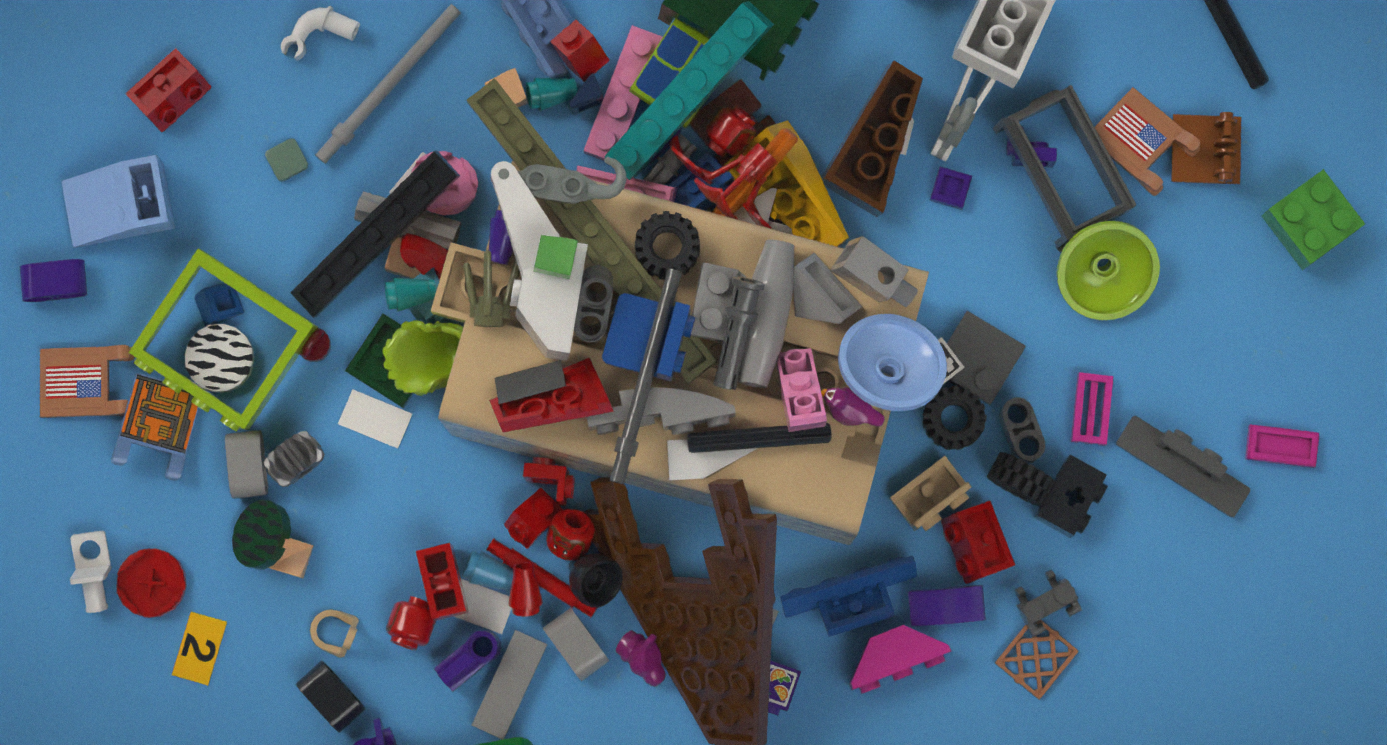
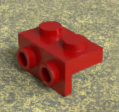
(546, 472)

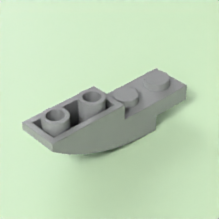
(676, 407)

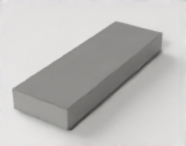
(509, 684)

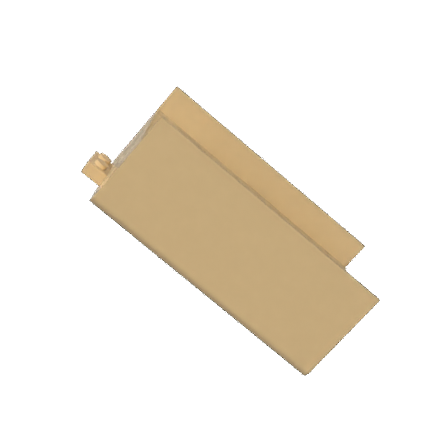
(807, 486)

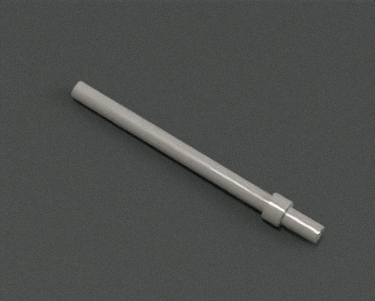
(343, 133)

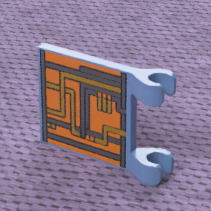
(157, 420)

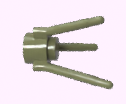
(488, 310)

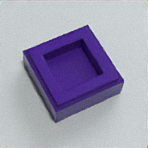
(951, 188)

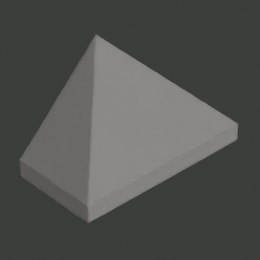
(820, 294)

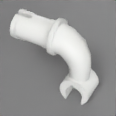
(320, 19)

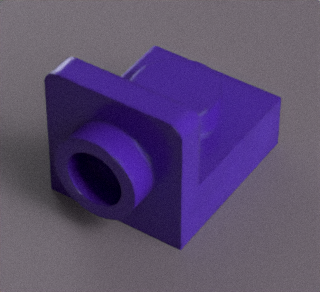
(1046, 155)

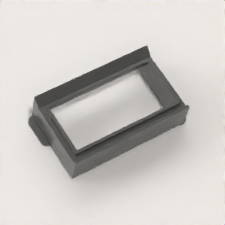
(1093, 146)

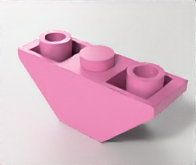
(800, 390)

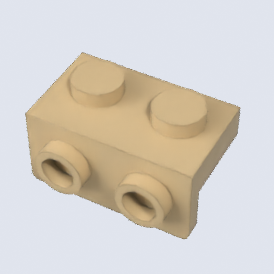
(930, 494)

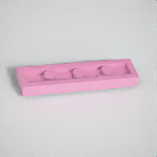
(618, 103)

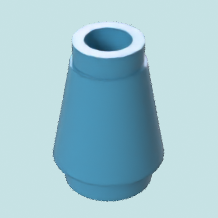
(487, 571)

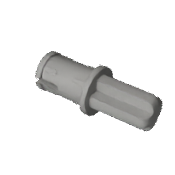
(669, 163)

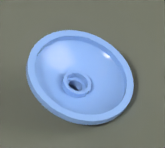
(897, 348)

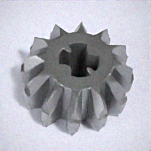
(294, 459)

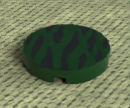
(261, 534)

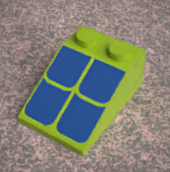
(667, 61)

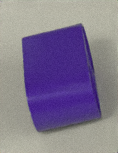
(53, 280)

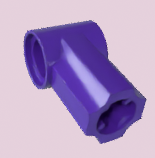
(466, 661)

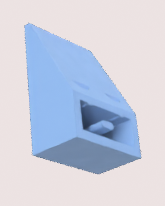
(118, 202)

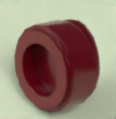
(317, 346)

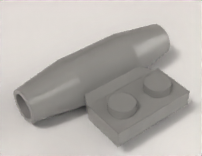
(773, 307)

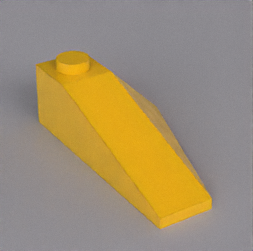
(800, 194)

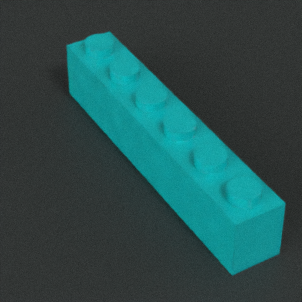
(690, 88)

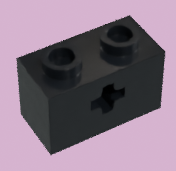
(1072, 476)

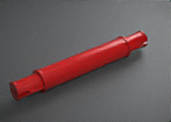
(544, 578)

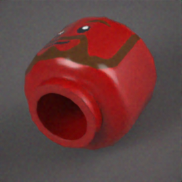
(731, 131)
(570, 534)
(410, 623)

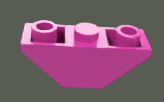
(894, 655)

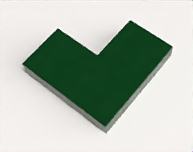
(368, 362)

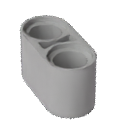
(246, 464)
(576, 644)

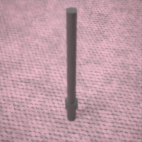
(627, 445)

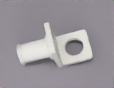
(91, 571)

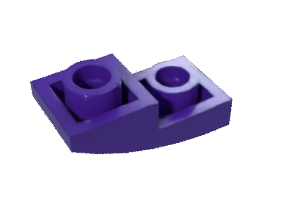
(947, 605)

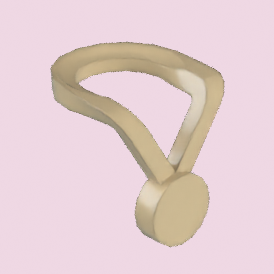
(345, 617)

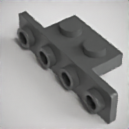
(1184, 464)

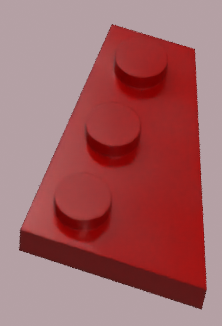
(578, 399)

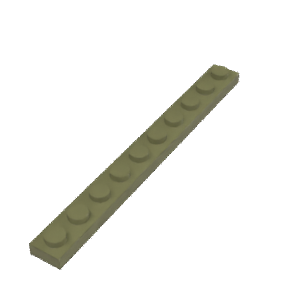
(580, 219)

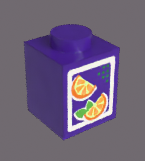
(781, 687)

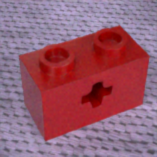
(442, 581)

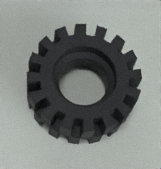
(667, 223)
(954, 439)
(1020, 479)

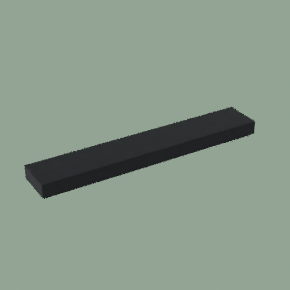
(375, 233)

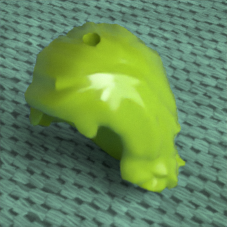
(421, 355)

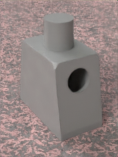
(860, 267)

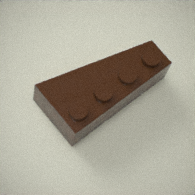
(870, 151)

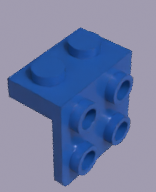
(631, 332)

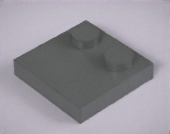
(985, 355)

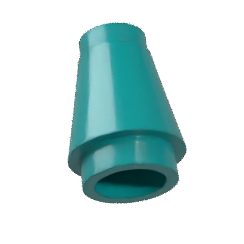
(549, 92)
(407, 292)

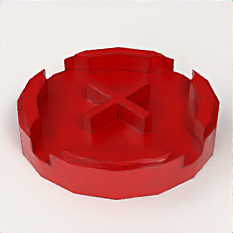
(151, 583)

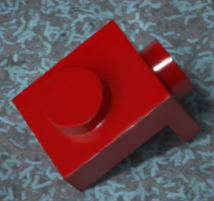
(532, 518)

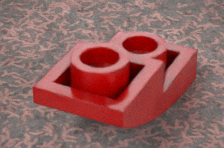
(422, 254)

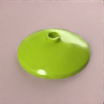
(1119, 285)

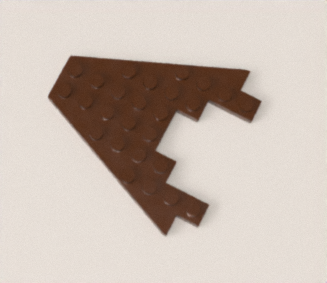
(708, 629)

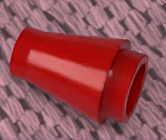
(524, 593)

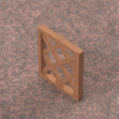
(1019, 678)

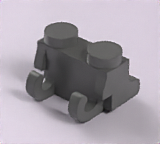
(1047, 603)

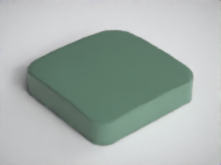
(286, 159)

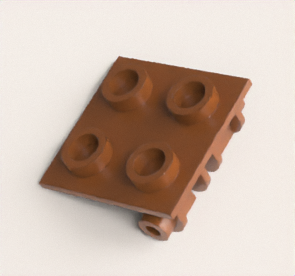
(1219, 153)

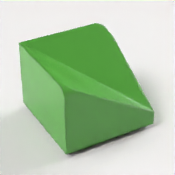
(555, 256)

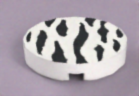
(219, 358)

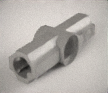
(427, 225)

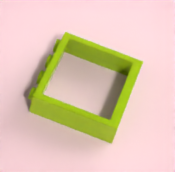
(203, 398)

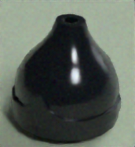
(595, 579)

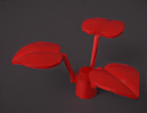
(752, 167)

